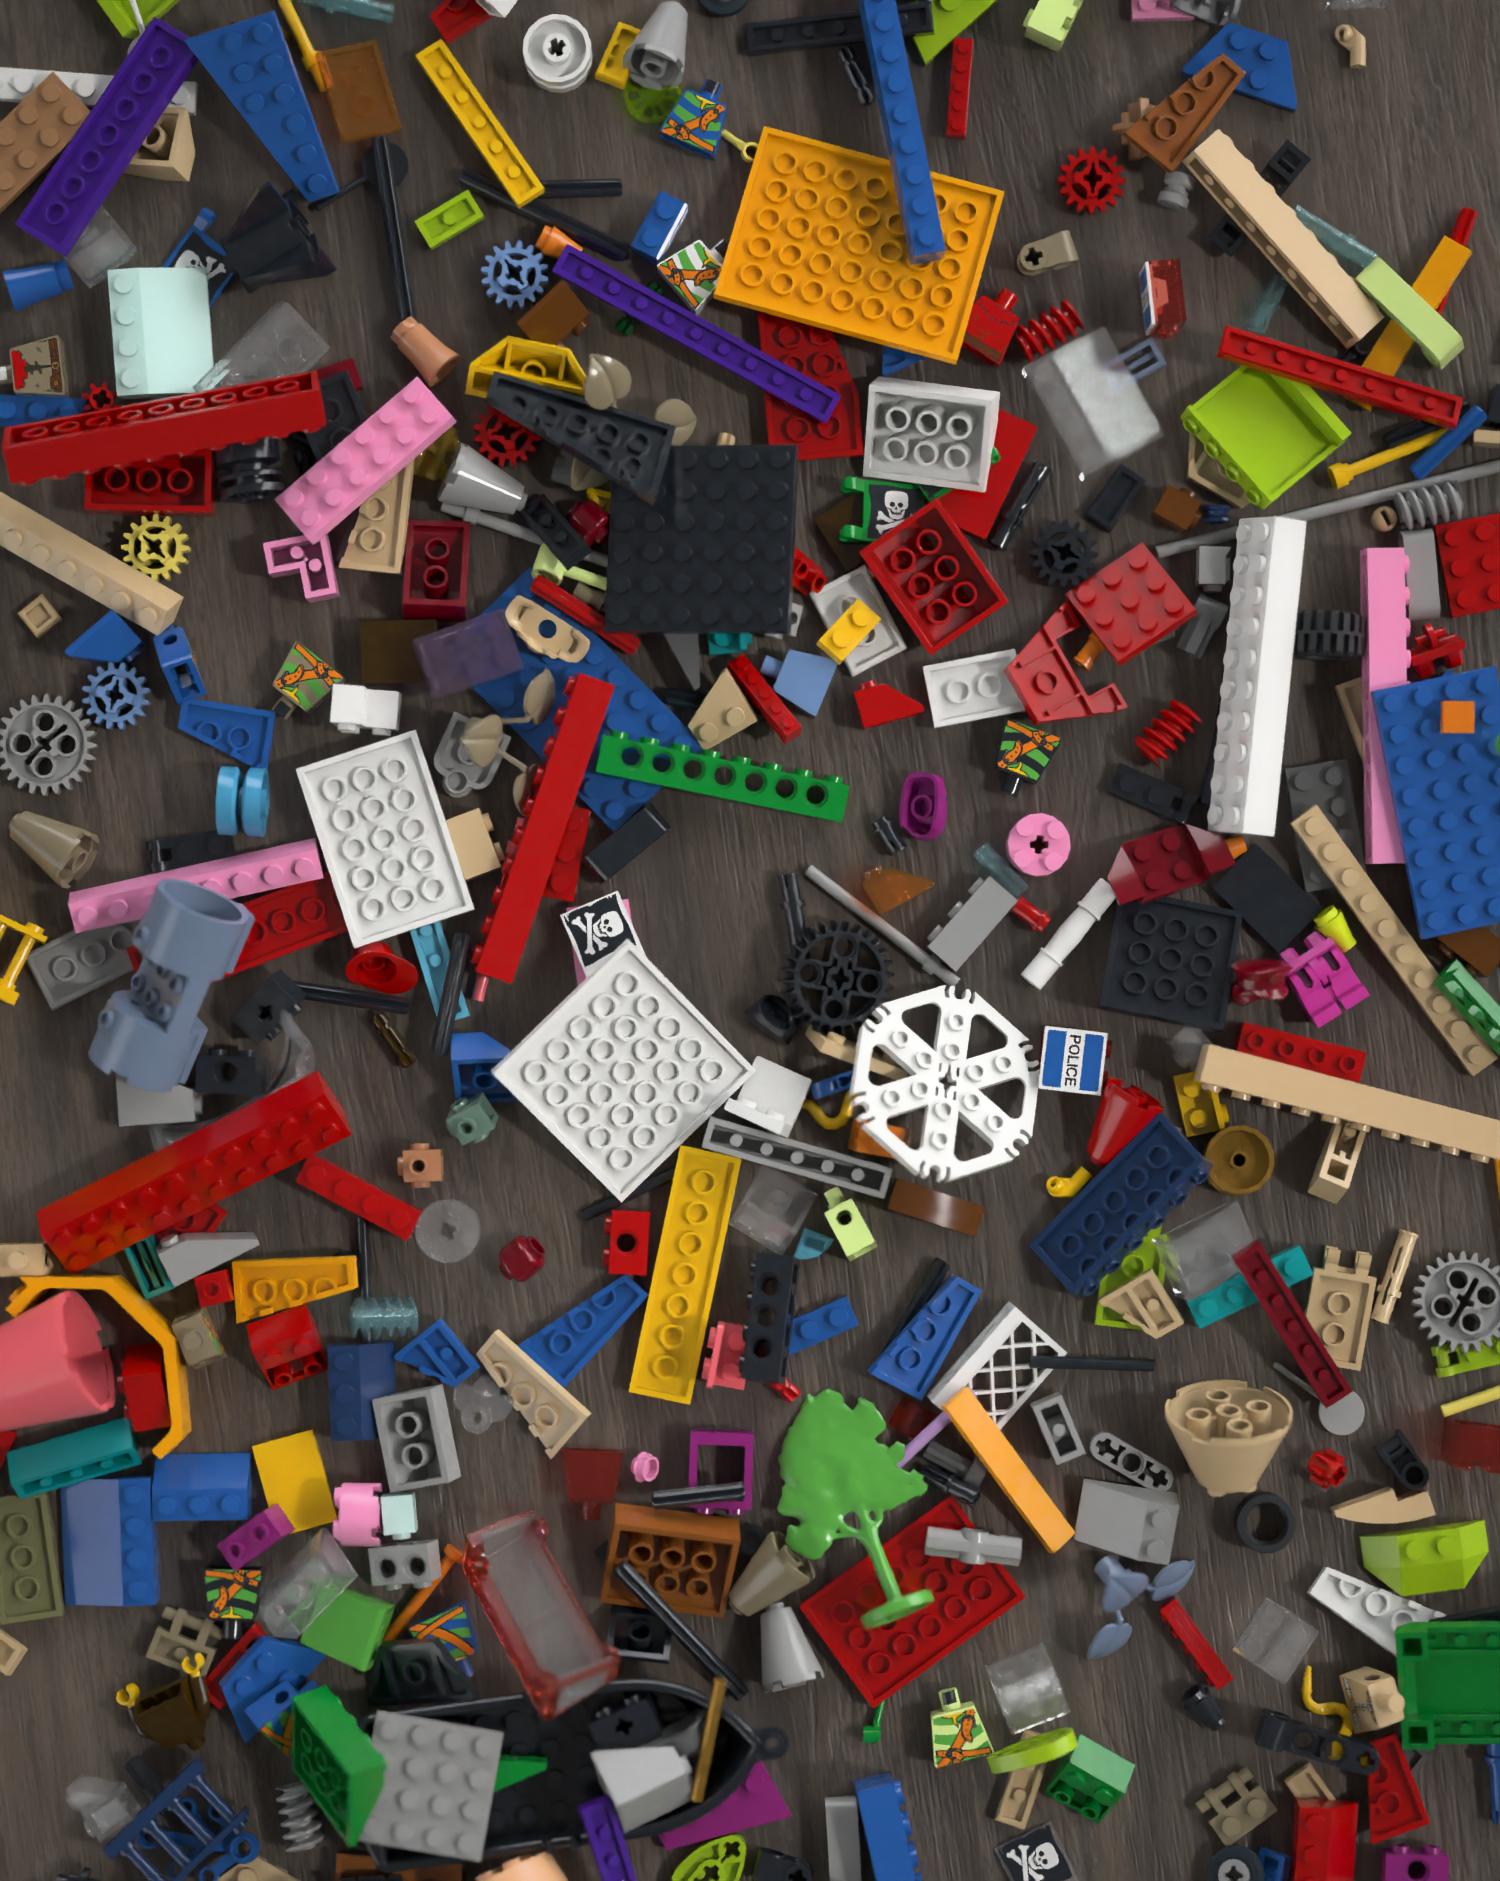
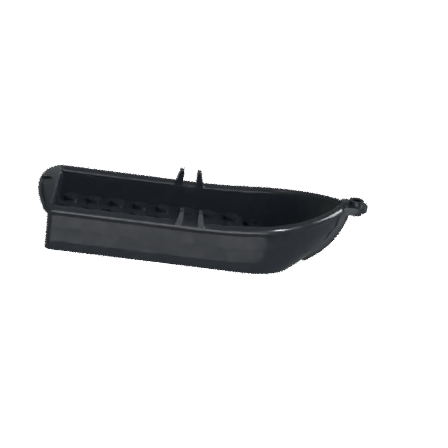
(543, 1808)

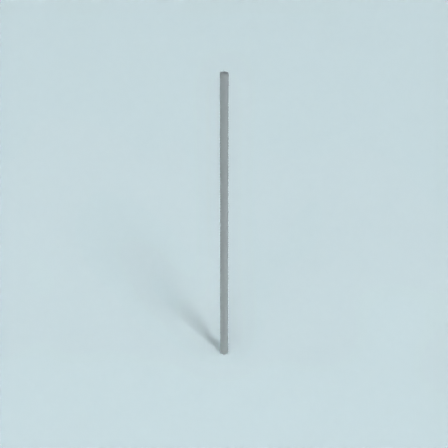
(1335, 506)

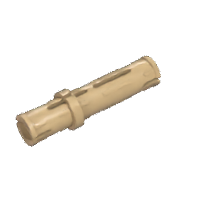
(1394, 1276)

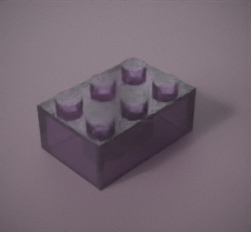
(467, 655)

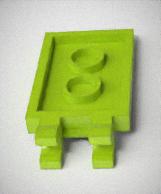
(1131, 1266)

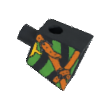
(1023, 755)
(233, 1595)

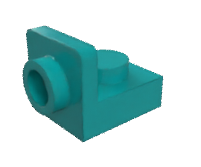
(728, 643)

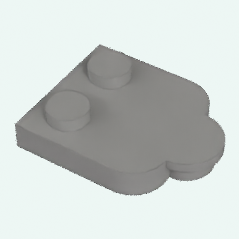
(456, 765)

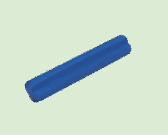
(1448, 442)

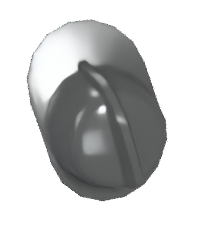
(683, 1735)

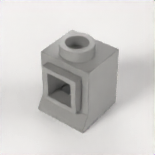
(1212, 568)

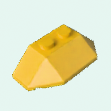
(529, 361)

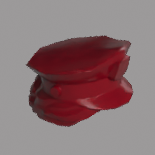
(1259, 980)

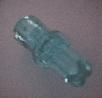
(1267, 304)
(1000, 869)

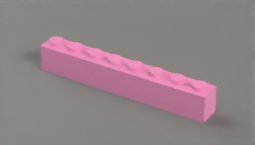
(228, 876)

